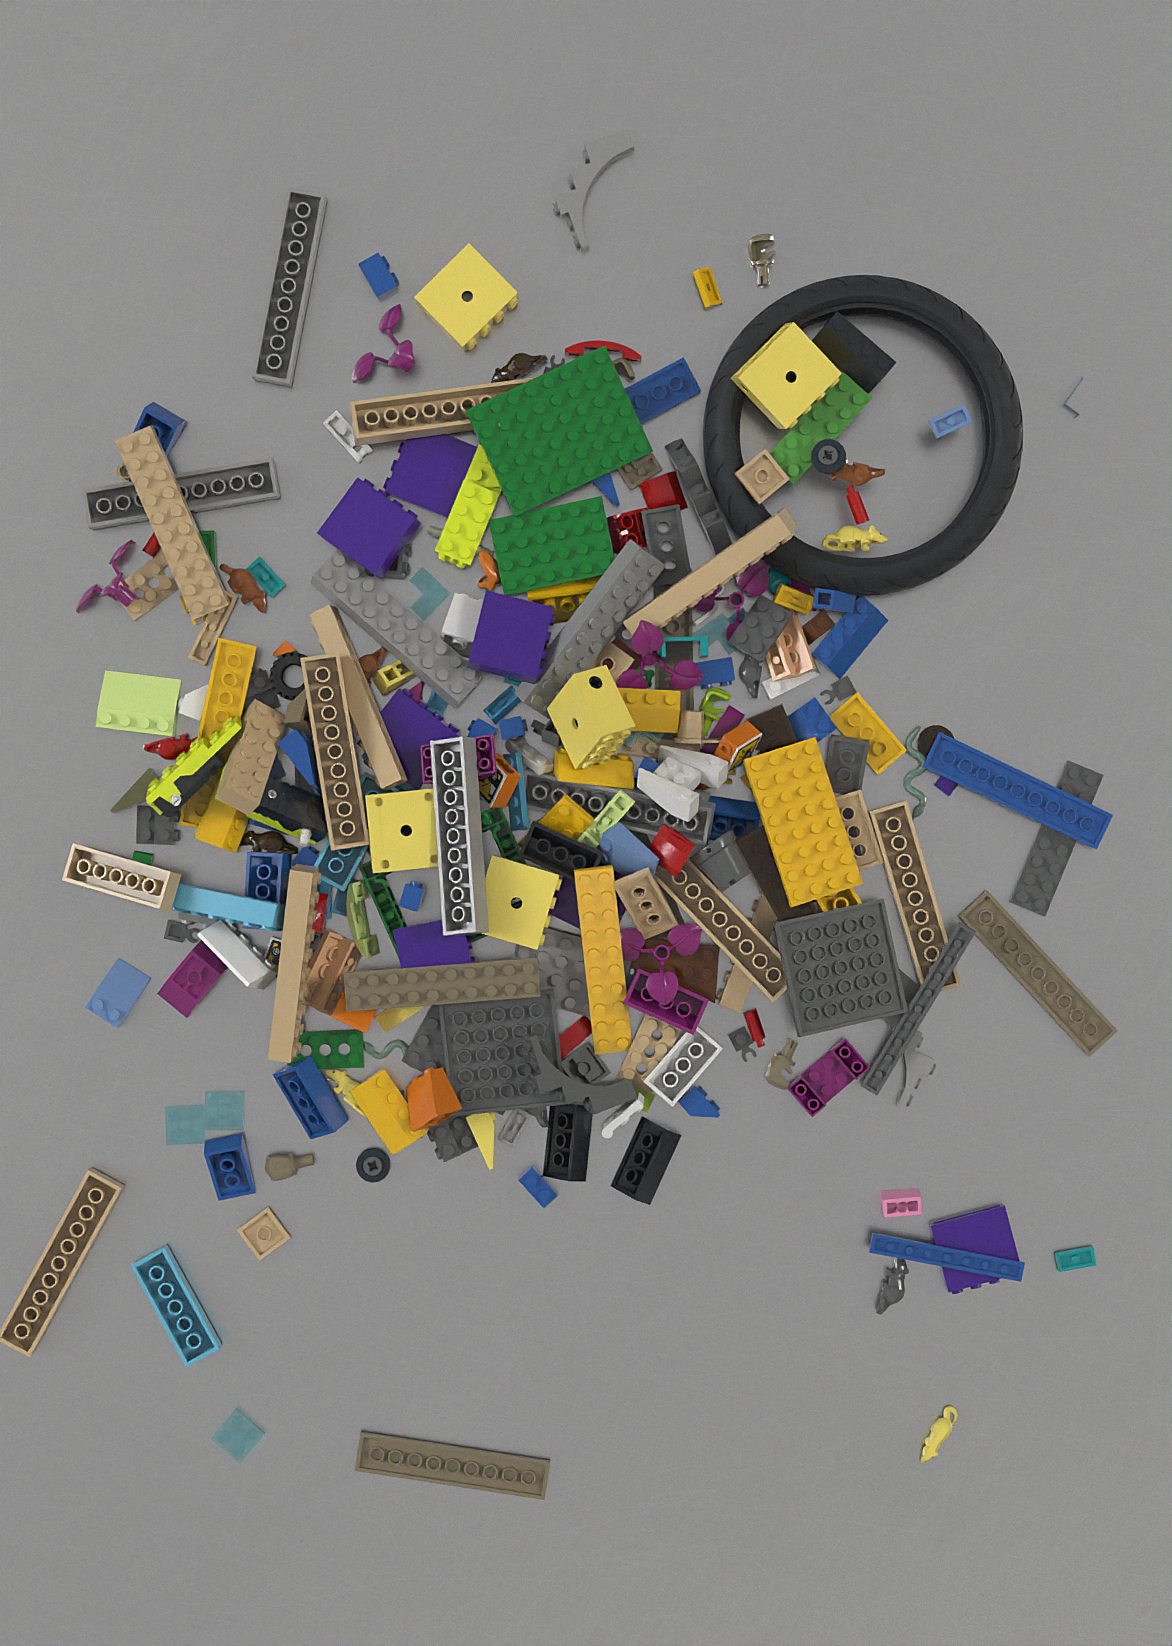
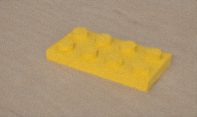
(858, 720)
(565, 818)

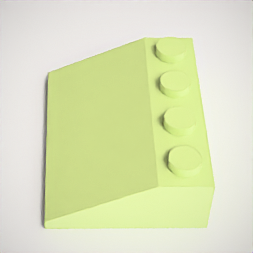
(138, 703)

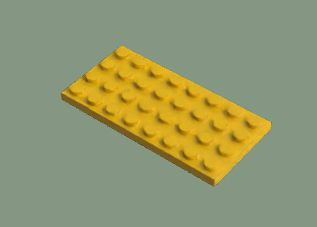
(802, 822)

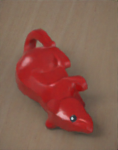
(170, 748)

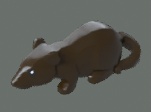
(519, 365)
(269, 841)

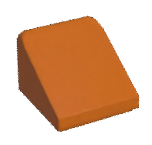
(284, 648)

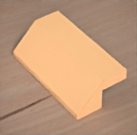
(790, 652)
(327, 968)

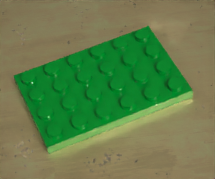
(552, 545)

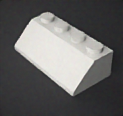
(238, 954)
(683, 1065)

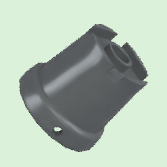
(723, 861)

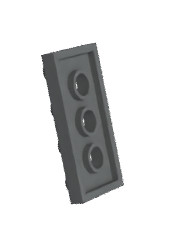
(675, 535)

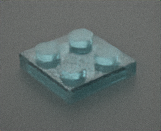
(224, 1110)
(185, 1124)
(238, 1435)

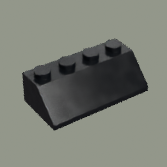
(853, 352)
(558, 851)
(568, 1142)
(645, 1160)

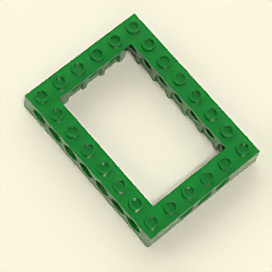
(382, 895)

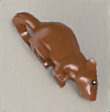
(857, 474)
(244, 583)
(371, 663)

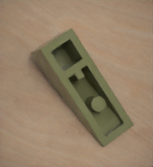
(137, 793)

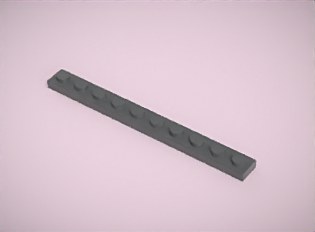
(918, 1008)

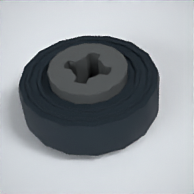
(832, 462)
(376, 1159)

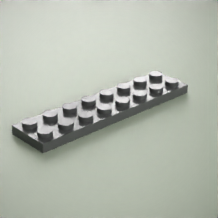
(1051, 848)

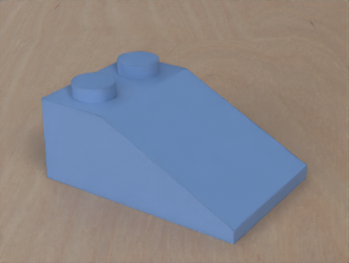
(626, 851)
(118, 993)

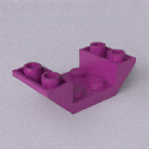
(485, 759)
(192, 979)
(828, 1077)

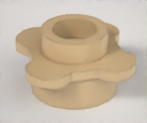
(121, 472)

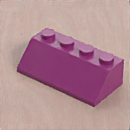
(682, 1012)

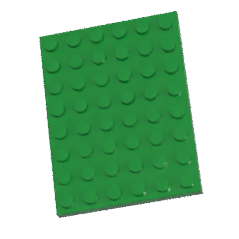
(559, 431)

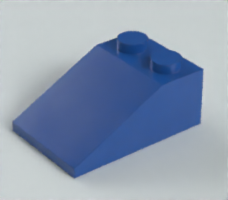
(166, 424)
(811, 721)
(301, 753)
(229, 1166)

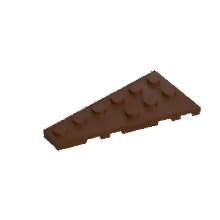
(694, 972)

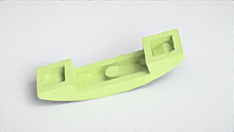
(607, 818)
(358, 921)

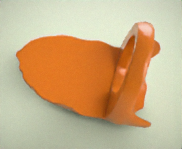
(491, 568)

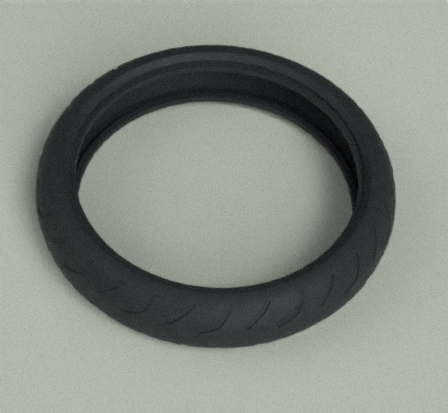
(988, 375)

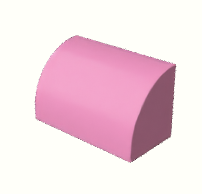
(901, 1202)

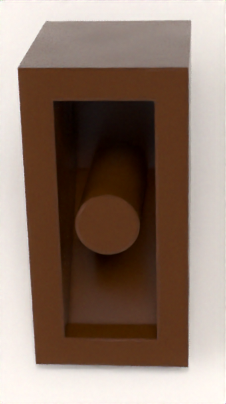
(817, 626)

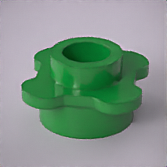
(649, 674)

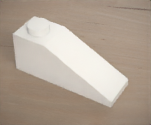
(777, 688)

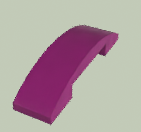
(729, 720)

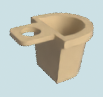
(692, 728)

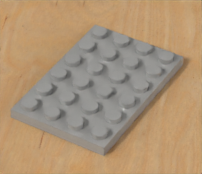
(562, 969)

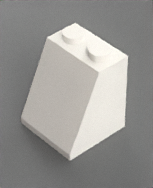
(461, 623)

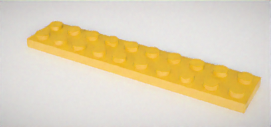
(223, 700)
(603, 959)

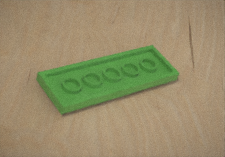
(823, 421)

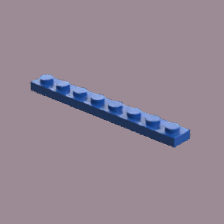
(946, 1257)

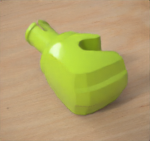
(711, 696)

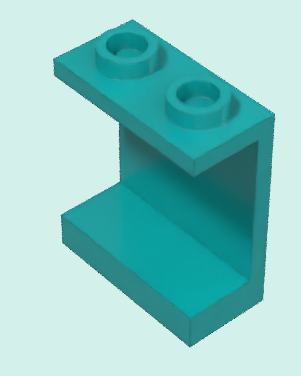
(703, 644)

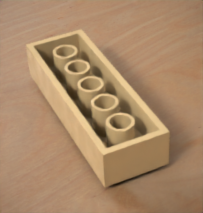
(251, 757)
(121, 877)

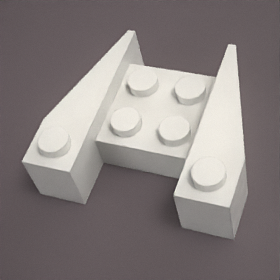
(678, 776)

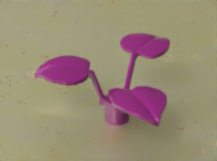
(401, 358)
(752, 580)
(121, 592)
(645, 642)
(662, 985)

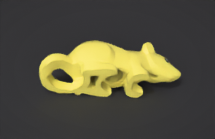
(851, 537)
(344, 1085)
(939, 1433)

